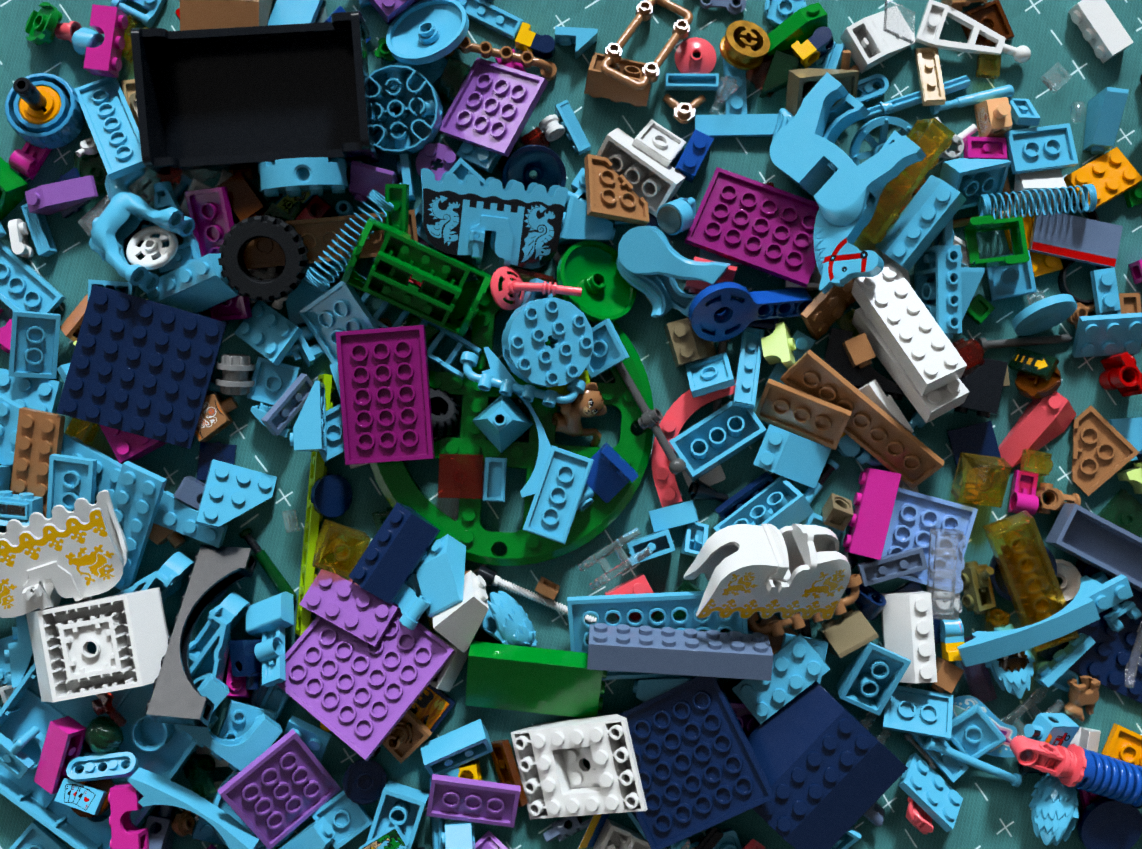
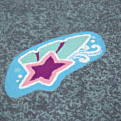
(964, 702)

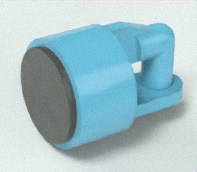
(676, 215)

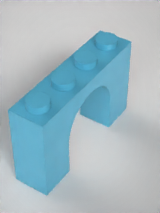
(237, 751)

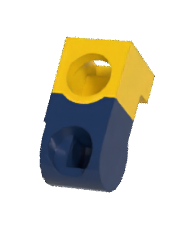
(540, 45)
(814, 47)

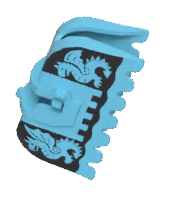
(521, 222)

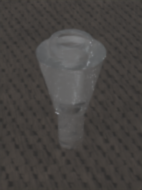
(726, 88)

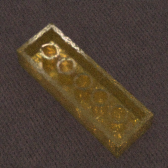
(933, 140)
(1027, 571)

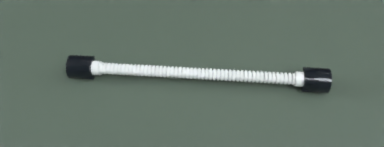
(492, 579)

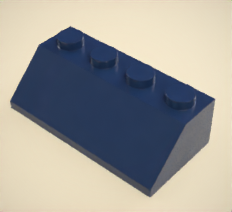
(394, 553)

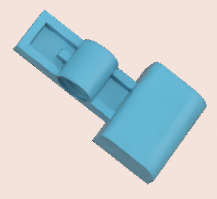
(269, 620)

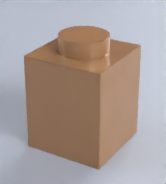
(859, 351)
(947, 676)

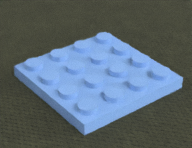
(913, 518)

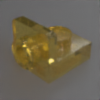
(1036, 462)

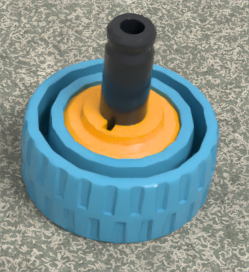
(44, 110)

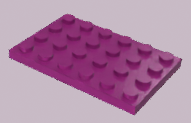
(756, 226)
(385, 395)

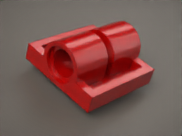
(1121, 374)

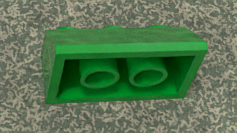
(11, 189)

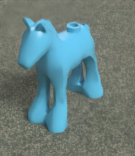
(122, 218)

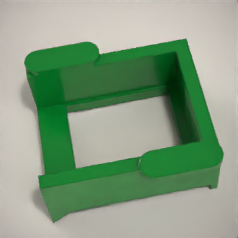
(987, 224)

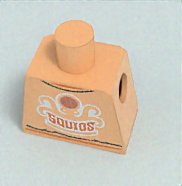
(993, 116)

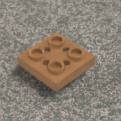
(398, 742)

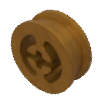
(748, 37)

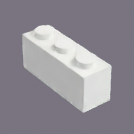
(1100, 28)

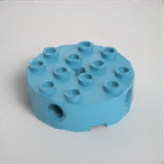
(420, 115)
(303, 175)
(569, 344)

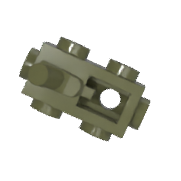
(977, 587)

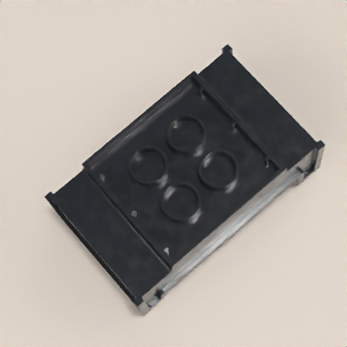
(253, 94)

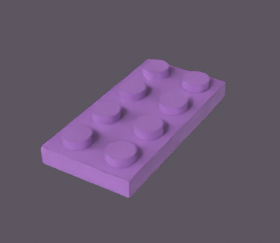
(349, 607)
(473, 800)

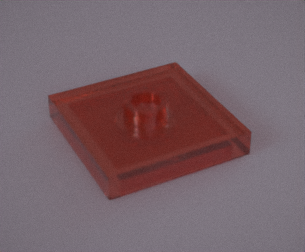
(460, 476)

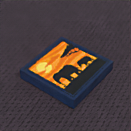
(432, 707)

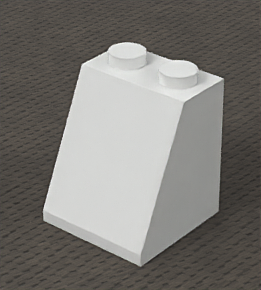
(463, 620)

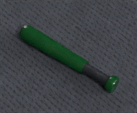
(268, 566)

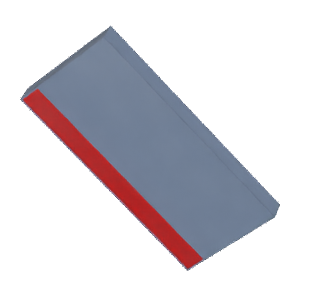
(1076, 239)

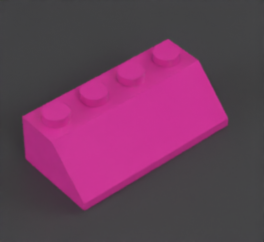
(872, 513)

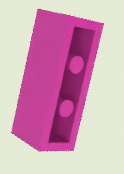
(61, 746)

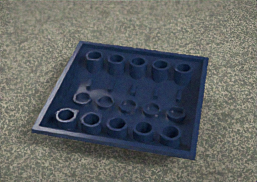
(820, 769)

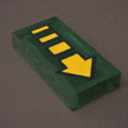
(1033, 363)

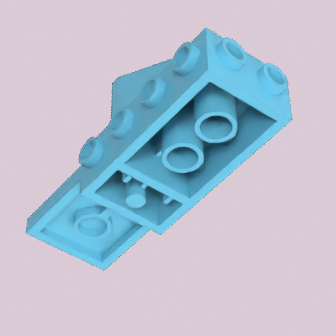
(949, 284)

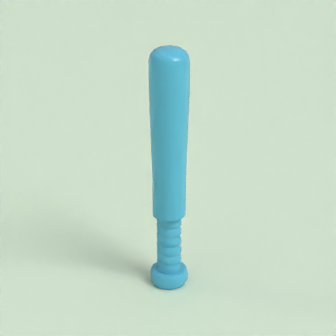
(975, 98)

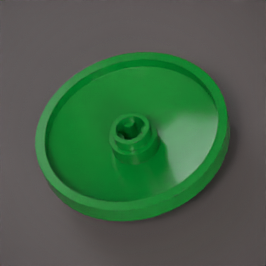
(594, 269)

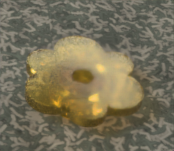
(997, 617)

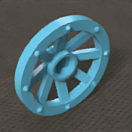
(863, 133)

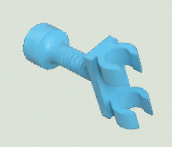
(1127, 607)

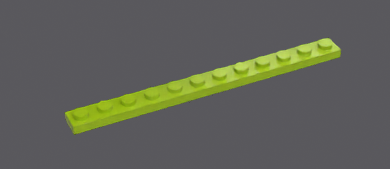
(312, 520)

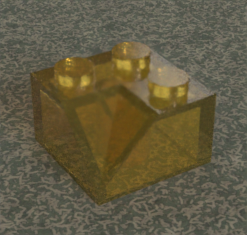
(981, 480)
(339, 548)

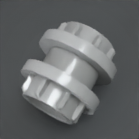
(235, 374)

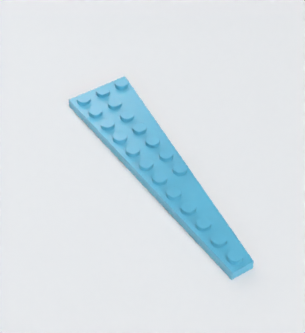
(171, 511)

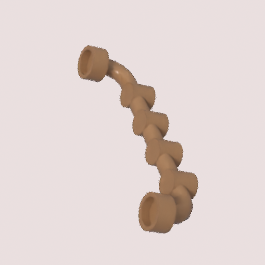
(547, 69)
(776, 627)

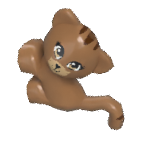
(586, 405)

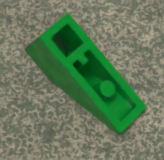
(798, 27)

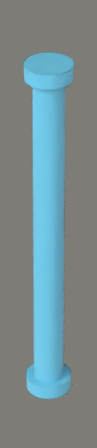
(1014, 779)

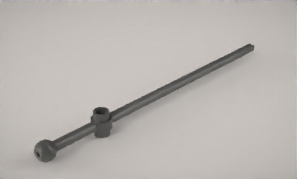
(649, 418)

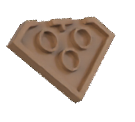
(612, 195)
(1097, 451)

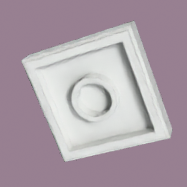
(659, 143)

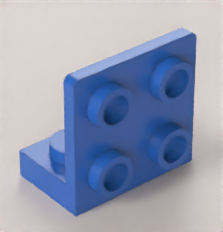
(609, 473)

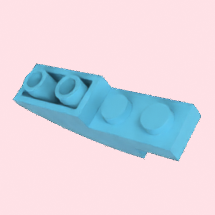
(19, 653)

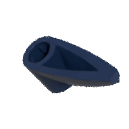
(869, 601)

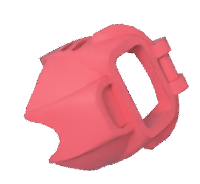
(919, 817)

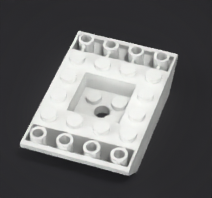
(128, 639)
(558, 781)

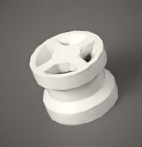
(552, 128)

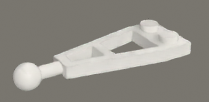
(933, 22)

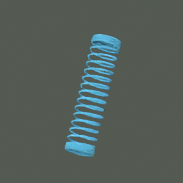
(984, 202)
(316, 277)

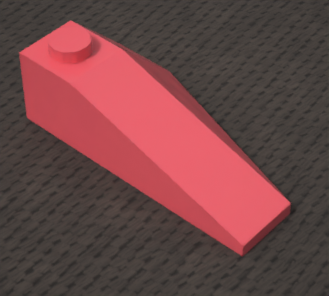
(1037, 426)

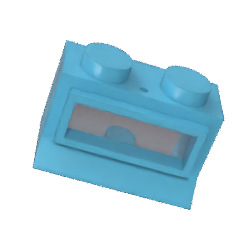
(18, 506)

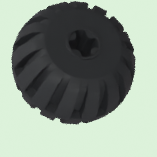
(444, 413)

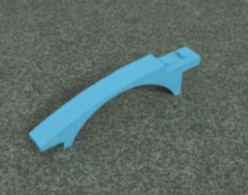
(499, 371)
(1080, 612)
(162, 791)

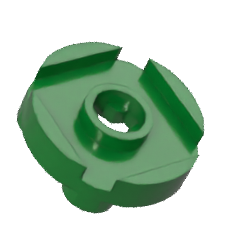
(42, 24)

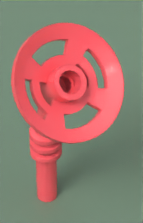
(514, 287)

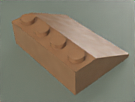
(223, 13)

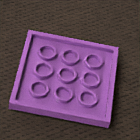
(493, 106)
(279, 789)

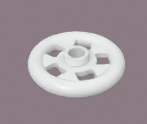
(152, 247)

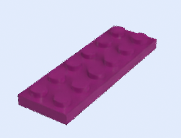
(214, 219)

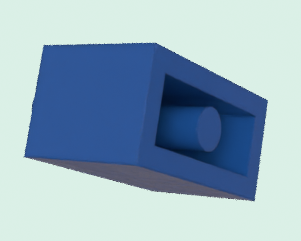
(694, 154)

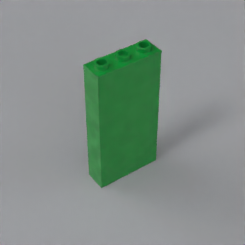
(533, 680)

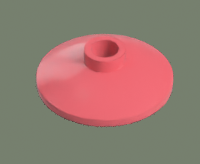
(690, 65)

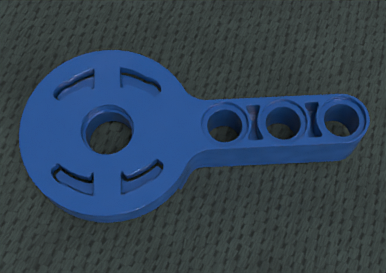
(739, 314)

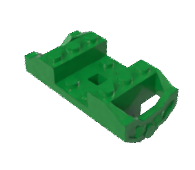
(401, 258)

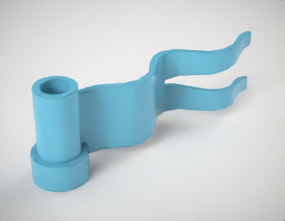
(411, 606)

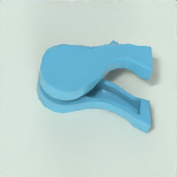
(652, 264)

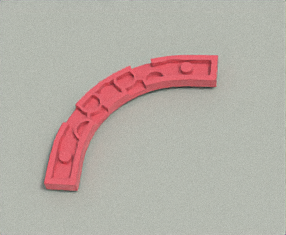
(671, 426)

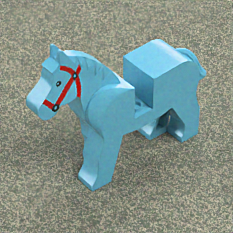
(844, 192)

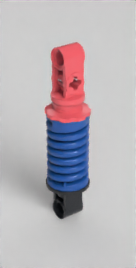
(1082, 769)

